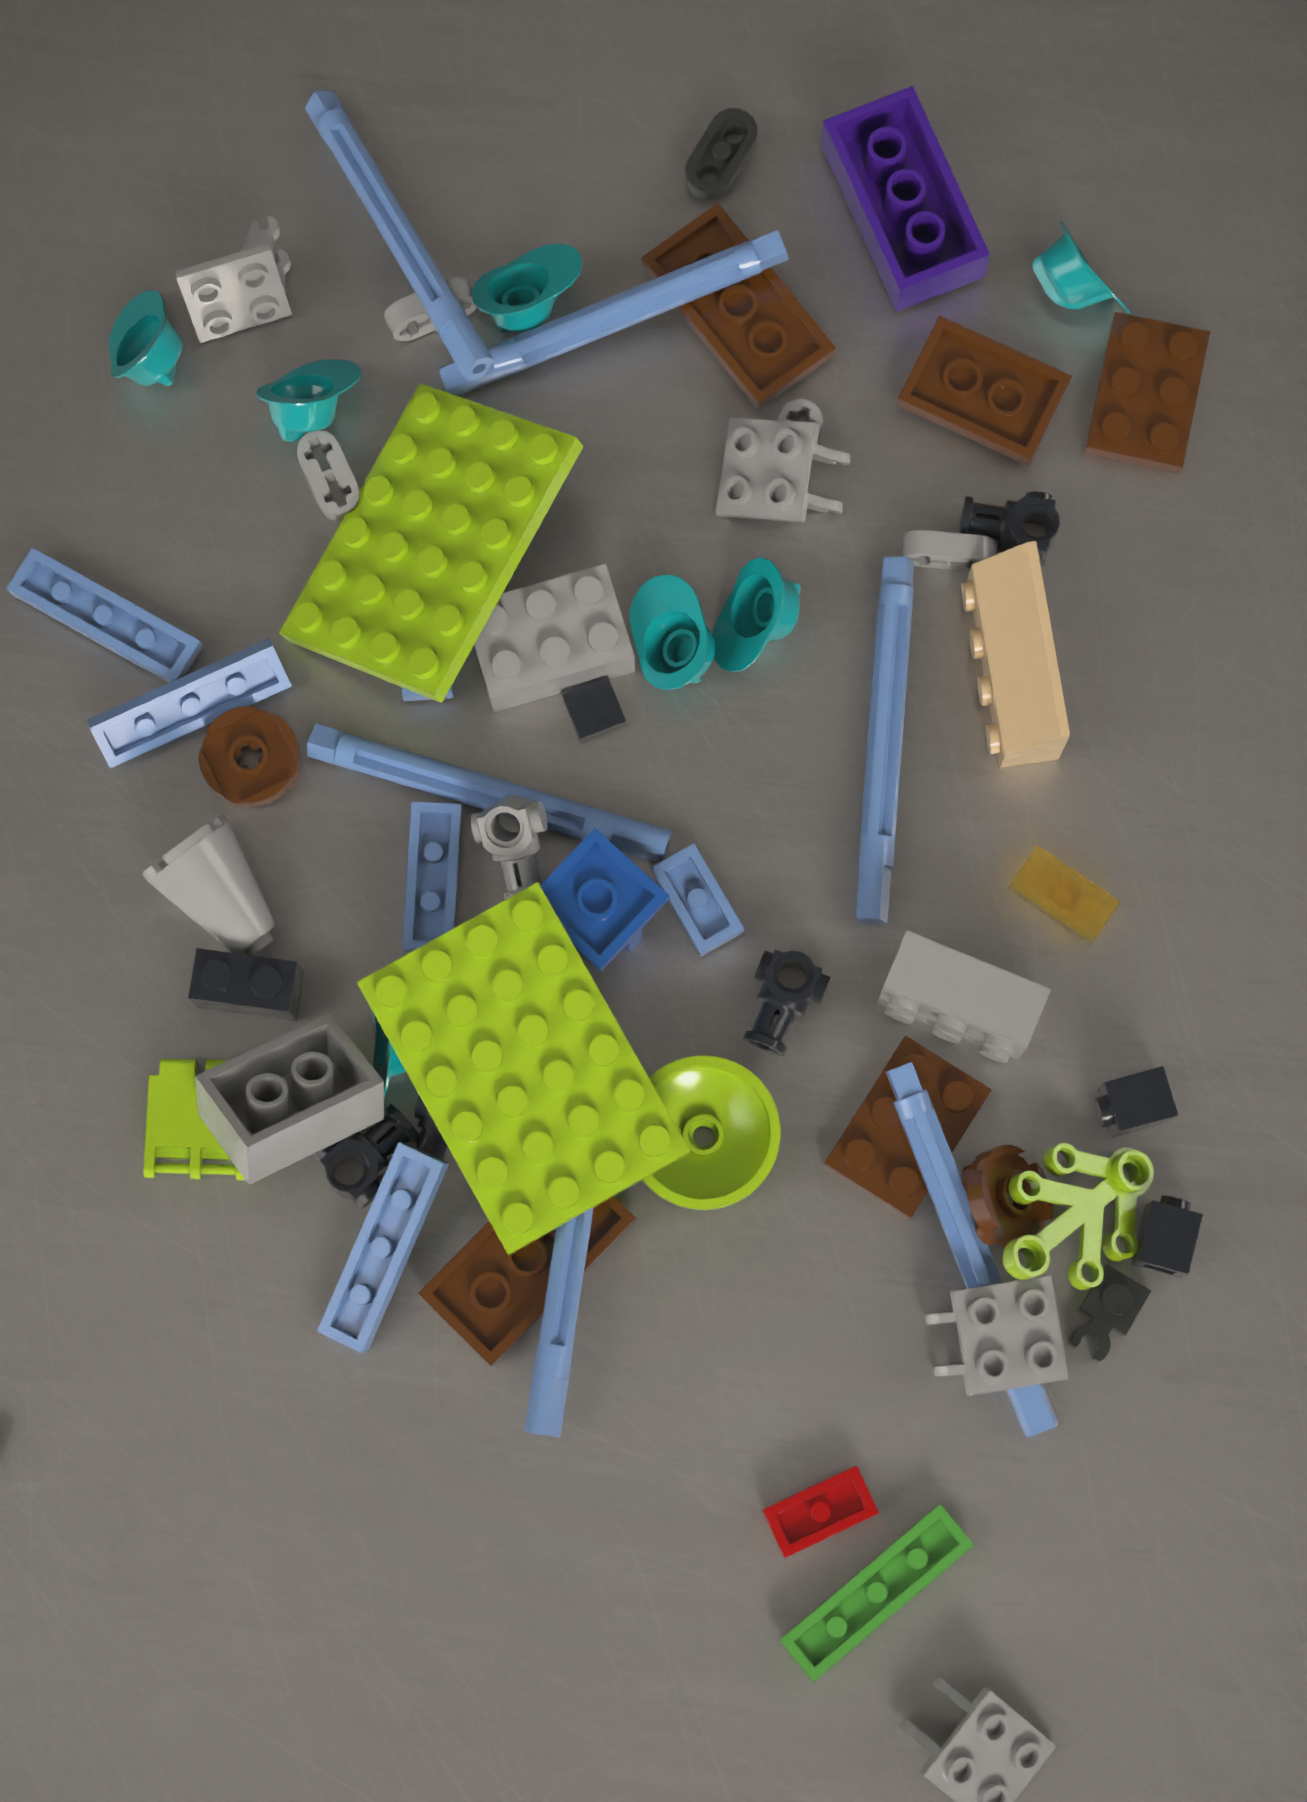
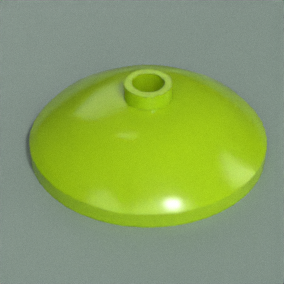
(744, 1127)

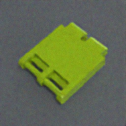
(175, 1127)

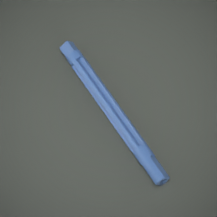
(412, 256)
(622, 311)
(885, 740)
(482, 790)
(957, 1220)
(558, 1328)

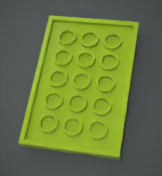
(431, 541)
(523, 1068)

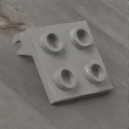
(239, 287)
(770, 470)
(1005, 1335)
(988, 1753)

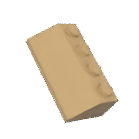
(1016, 657)

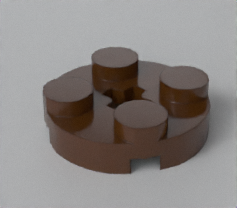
(222, 748)
(988, 1199)

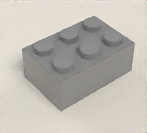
(553, 639)
(962, 998)
(290, 1098)

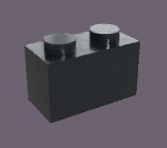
(246, 984)

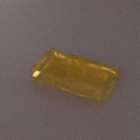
(1063, 895)

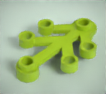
(1083, 1210)

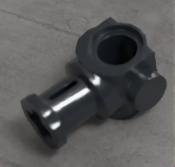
(1007, 522)
(783, 1001)
(369, 1153)

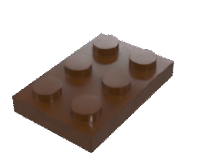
(984, 390)
(1147, 392)
(874, 1145)

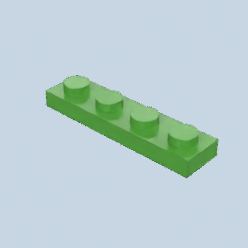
(876, 1592)

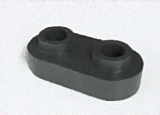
(720, 157)

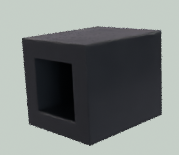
(1135, 1102)
(1167, 1236)

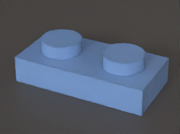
(697, 900)

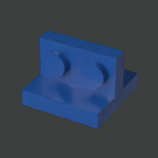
(602, 899)

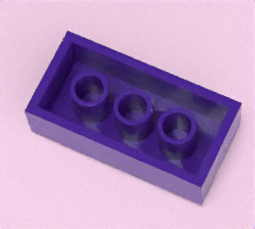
(904, 198)

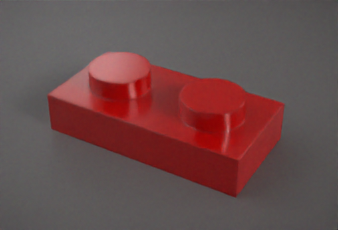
(820, 1511)

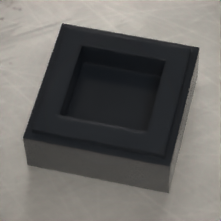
(594, 709)

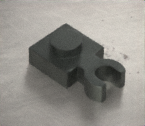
(1111, 1307)

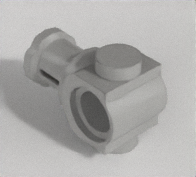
(513, 849)

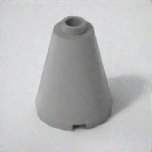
(216, 888)

